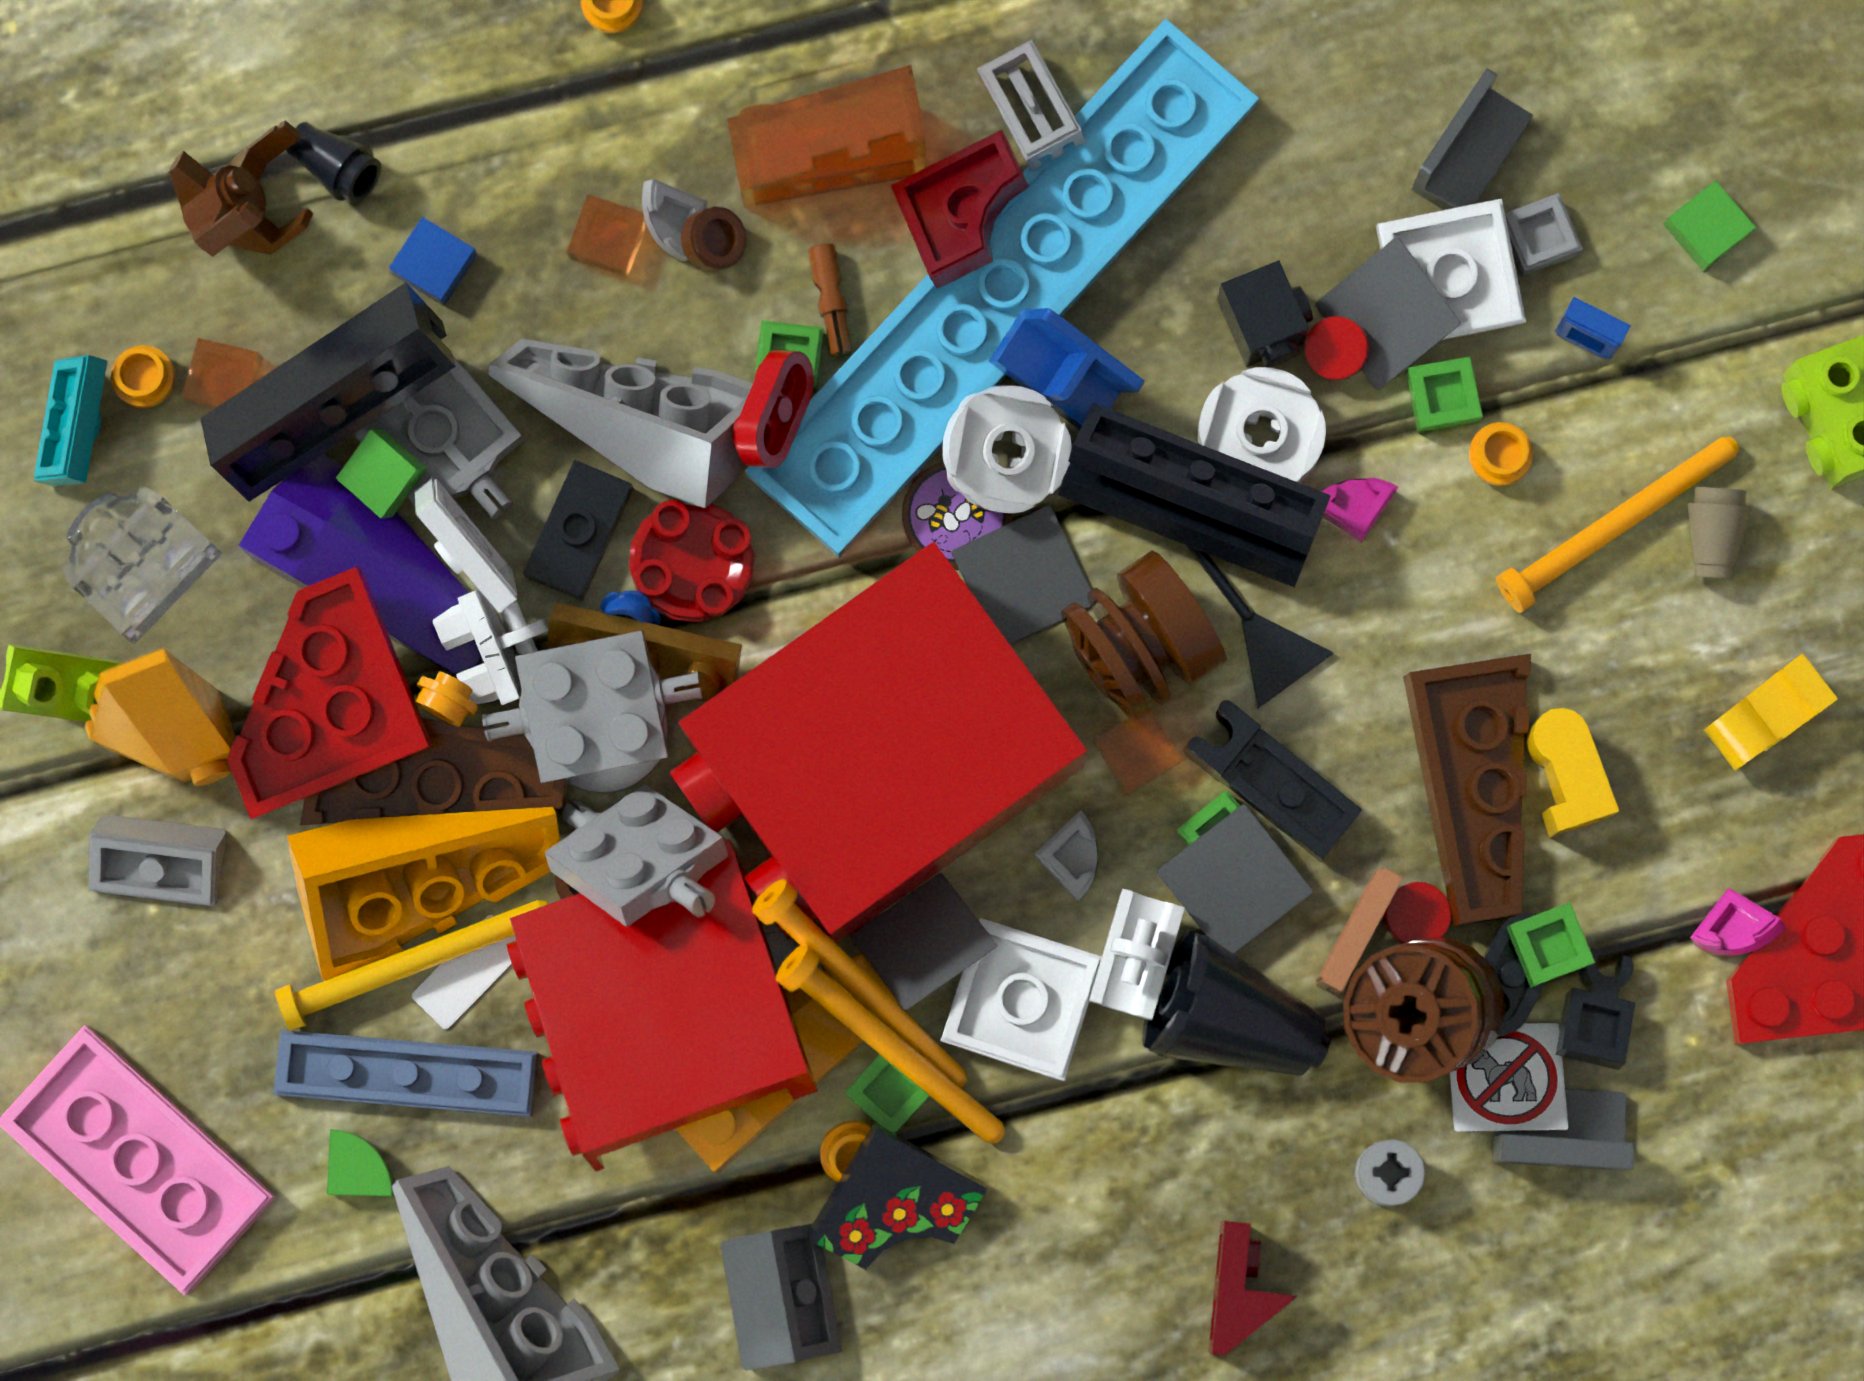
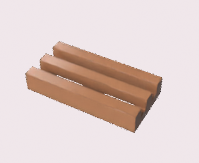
(1358, 931)

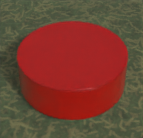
(1337, 348)
(1417, 913)

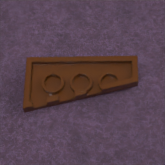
(450, 777)

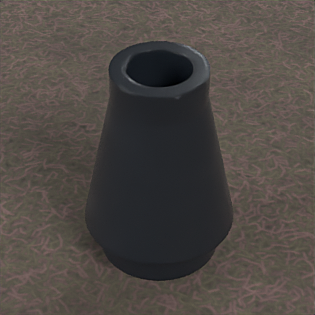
(339, 164)

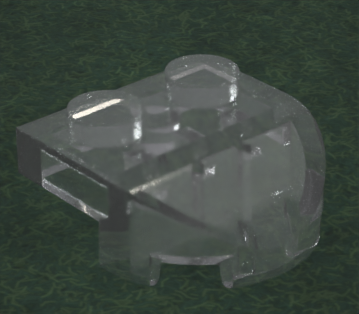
(135, 558)

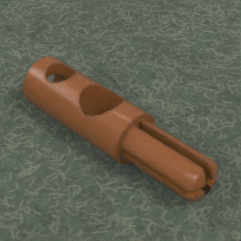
(831, 303)

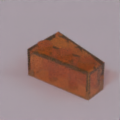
(830, 139)

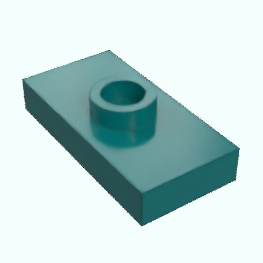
(70, 421)

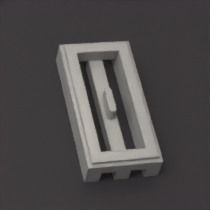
(1051, 140)

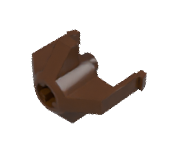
(231, 203)

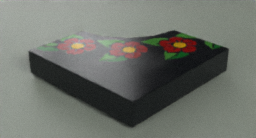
(892, 1196)

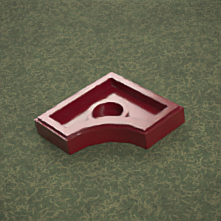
(956, 206)

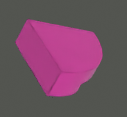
(1358, 504)
(1736, 926)

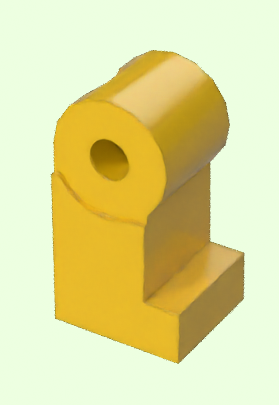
(1770, 712)
(1575, 774)

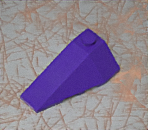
(320, 529)

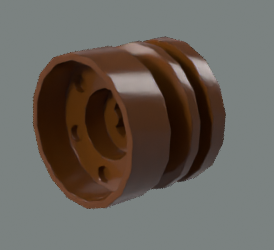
(1149, 632)
(1449, 984)

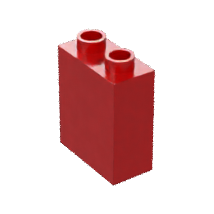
(878, 746)

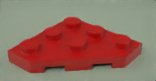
(326, 700)
(1814, 969)

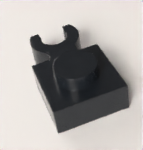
(1594, 1020)

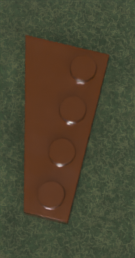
(1471, 758)

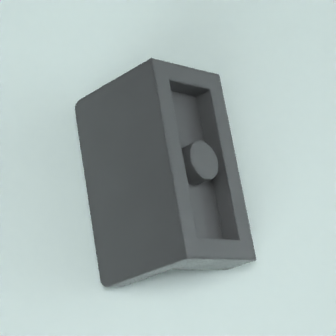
(1472, 147)
(1591, 1142)
(780, 1297)

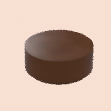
(713, 238)

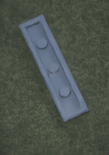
(406, 1073)

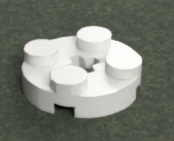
(1274, 396)
(1035, 427)

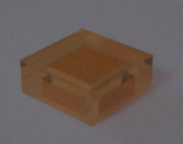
(607, 235)
(219, 373)
(1137, 752)

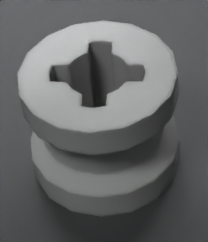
(1377, 1172)

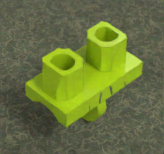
(51, 682)

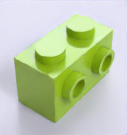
(1829, 398)

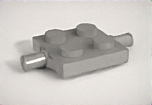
(454, 435)
(592, 706)
(637, 855)

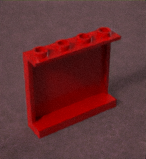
(657, 1014)

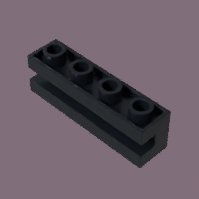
(327, 392)
(1193, 494)

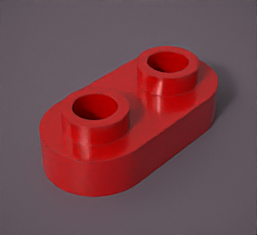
(773, 409)

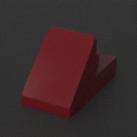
(1234, 1309)

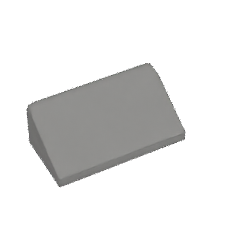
(156, 859)

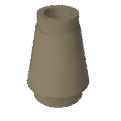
(1717, 530)

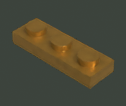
(670, 650)

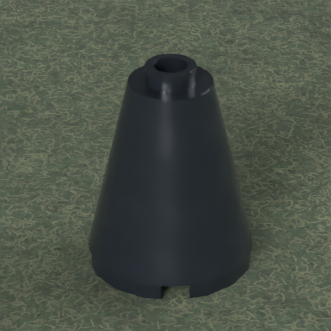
(1231, 1014)

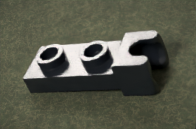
(1275, 782)

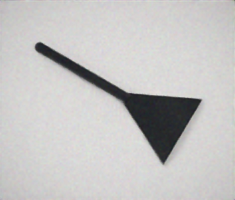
(1274, 653)

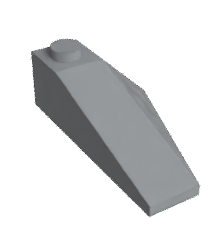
(648, 422)
(485, 1298)

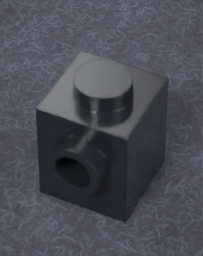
(1265, 315)

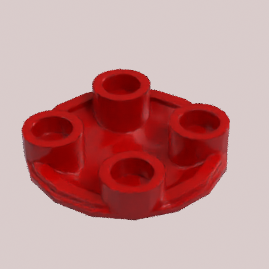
(691, 560)

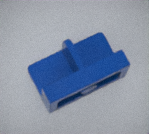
(1062, 365)

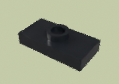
(578, 530)

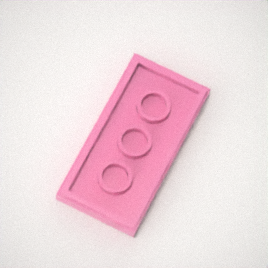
(136, 1160)

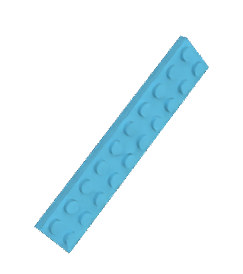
(1048, 246)

